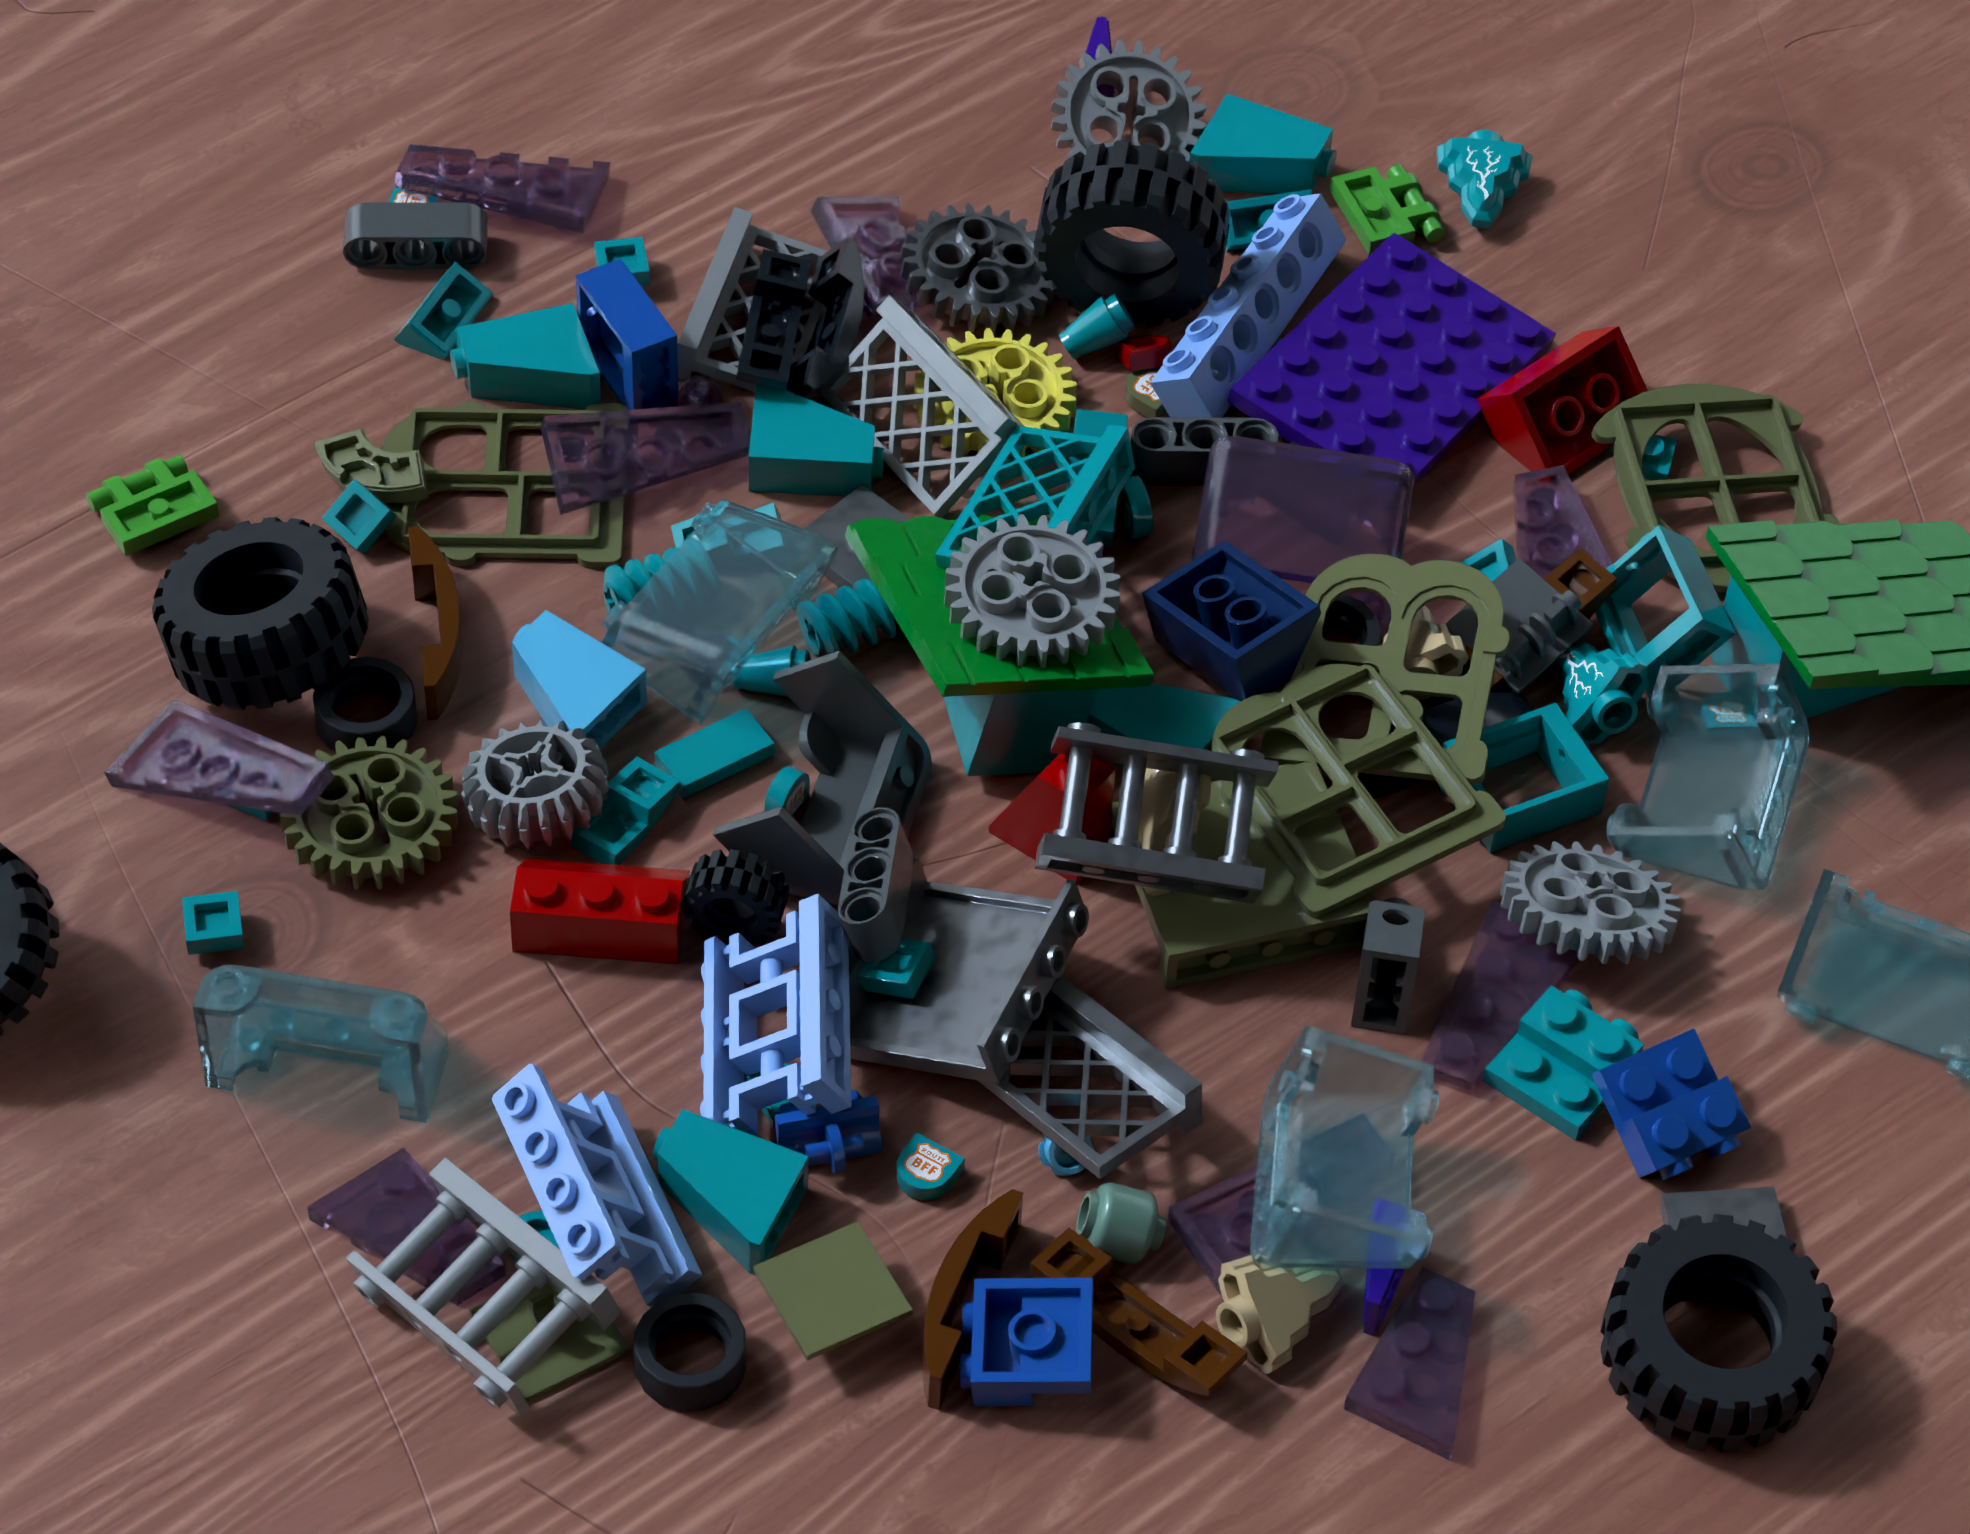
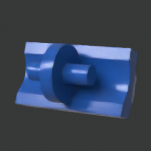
(831, 1136)

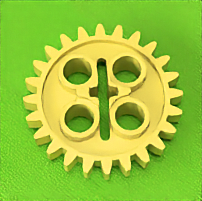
(1019, 375)

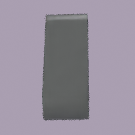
(415, 235)
(1178, 448)
(876, 884)

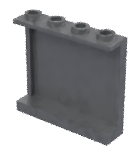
(984, 987)

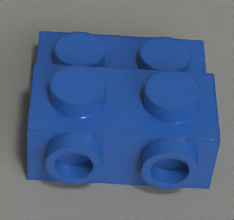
(1671, 1106)
(1027, 1339)

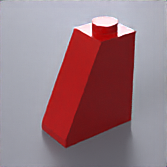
(1040, 807)

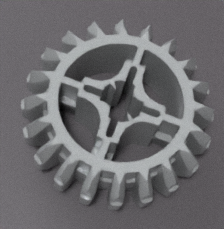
(535, 783)

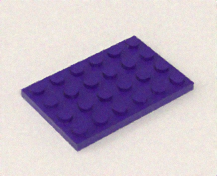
(1392, 361)

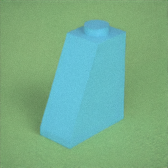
(577, 678)

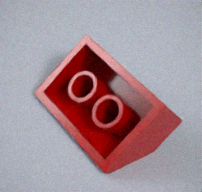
(1554, 403)
(598, 910)

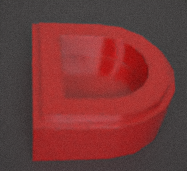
(1143, 351)

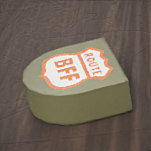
(1141, 394)

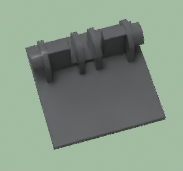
(1538, 623)

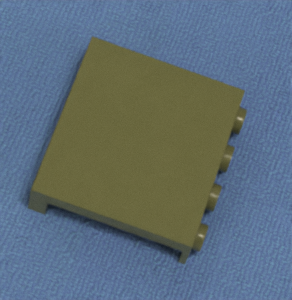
(1224, 937)

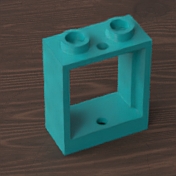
(1693, 633)
(1567, 758)

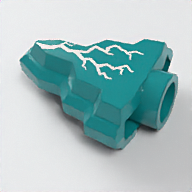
(1483, 173)
(1600, 690)

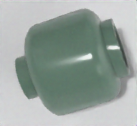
(1121, 1222)

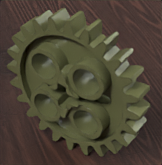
(402, 793)

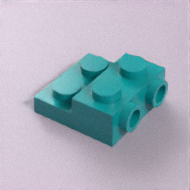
(1553, 1059)

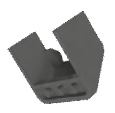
(864, 762)

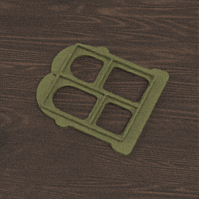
(594, 550)
(1406, 592)
(1398, 853)

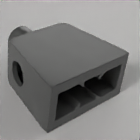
(1391, 943)

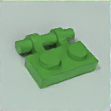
(1373, 206)
(152, 504)

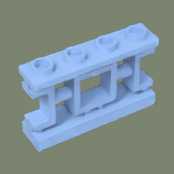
(815, 1020)
(595, 1186)

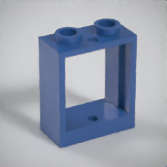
(628, 337)

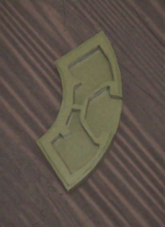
(387, 474)

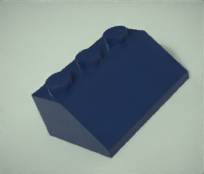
(1232, 621)

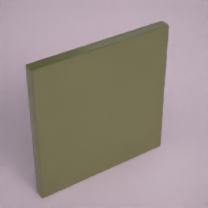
(832, 1290)
(574, 1353)

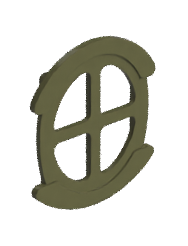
(1695, 405)

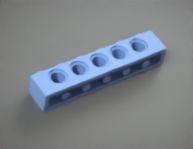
(1249, 307)

